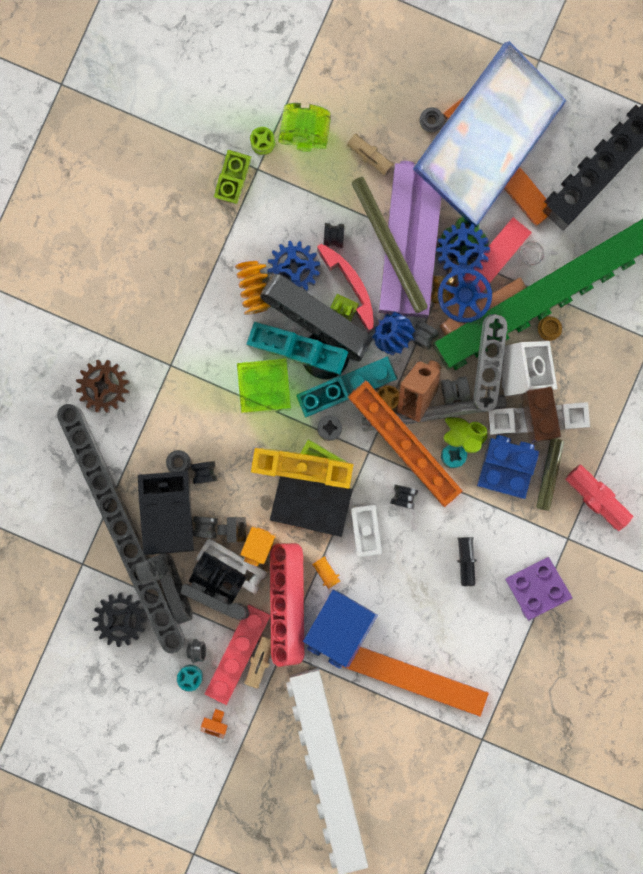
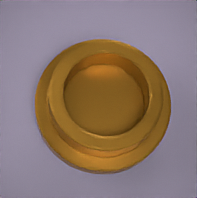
(549, 328)

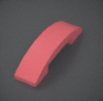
(501, 251)
(333, 260)

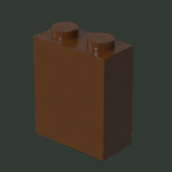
(540, 414)

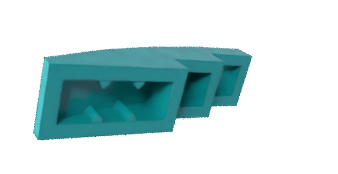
(297, 348)

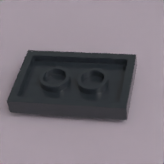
(311, 505)

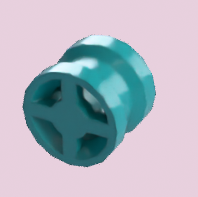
(451, 459)
(185, 680)

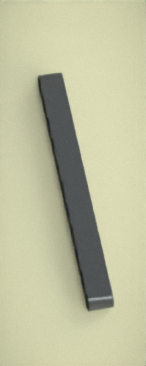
(111, 519)

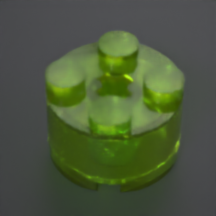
(305, 126)

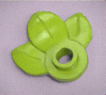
(465, 434)

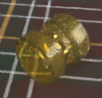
(446, 294)

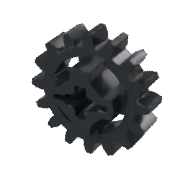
(111, 611)

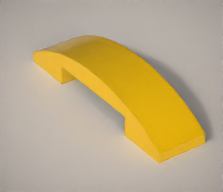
(302, 467)

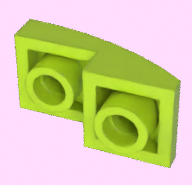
(232, 176)

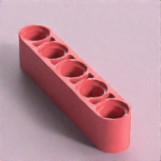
(287, 604)

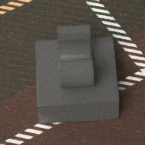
(234, 529)

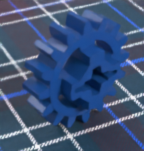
(473, 249)
(304, 265)

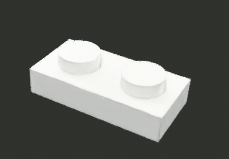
(366, 531)

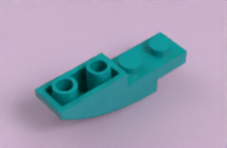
(337, 389)

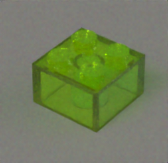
(264, 386)

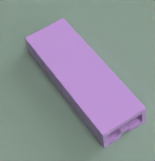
(415, 229)

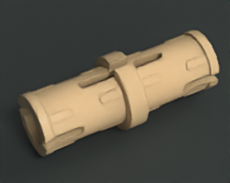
(370, 154)
(254, 678)

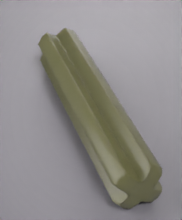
(550, 474)

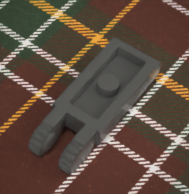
(217, 601)

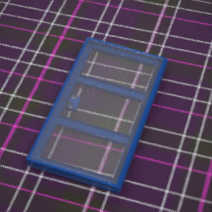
(490, 134)

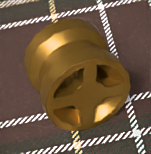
(391, 395)

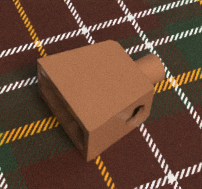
(423, 381)

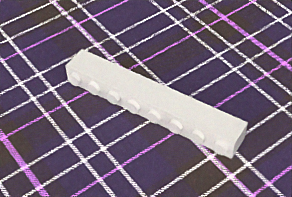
(328, 771)

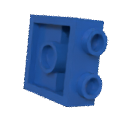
(508, 467)

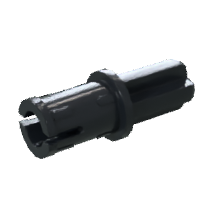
(466, 561)

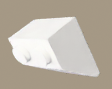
(527, 367)

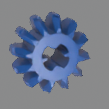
(393, 333)

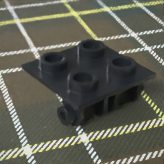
(217, 577)

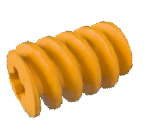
(253, 284)

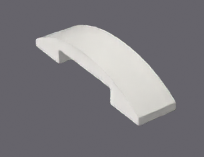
(513, 419)

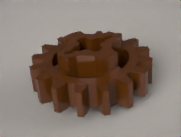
(105, 374)

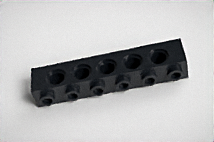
(564, 213)

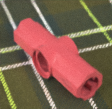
(599, 497)

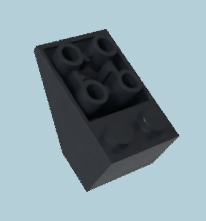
(165, 512)

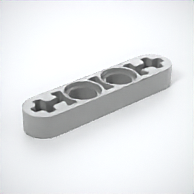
(486, 362)

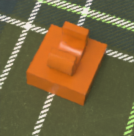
(214, 726)

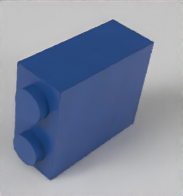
(340, 629)

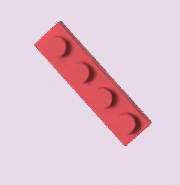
(237, 655)

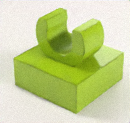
(344, 306)

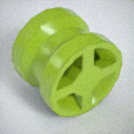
(260, 136)

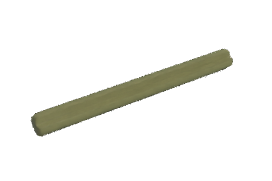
(389, 245)

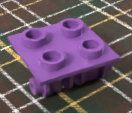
(538, 588)

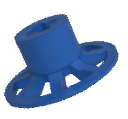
(465, 295)

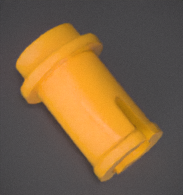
(326, 572)

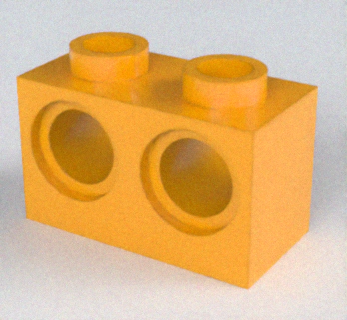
(257, 546)

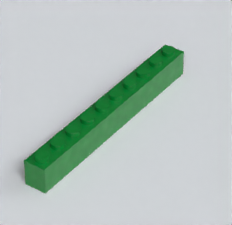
(545, 294)

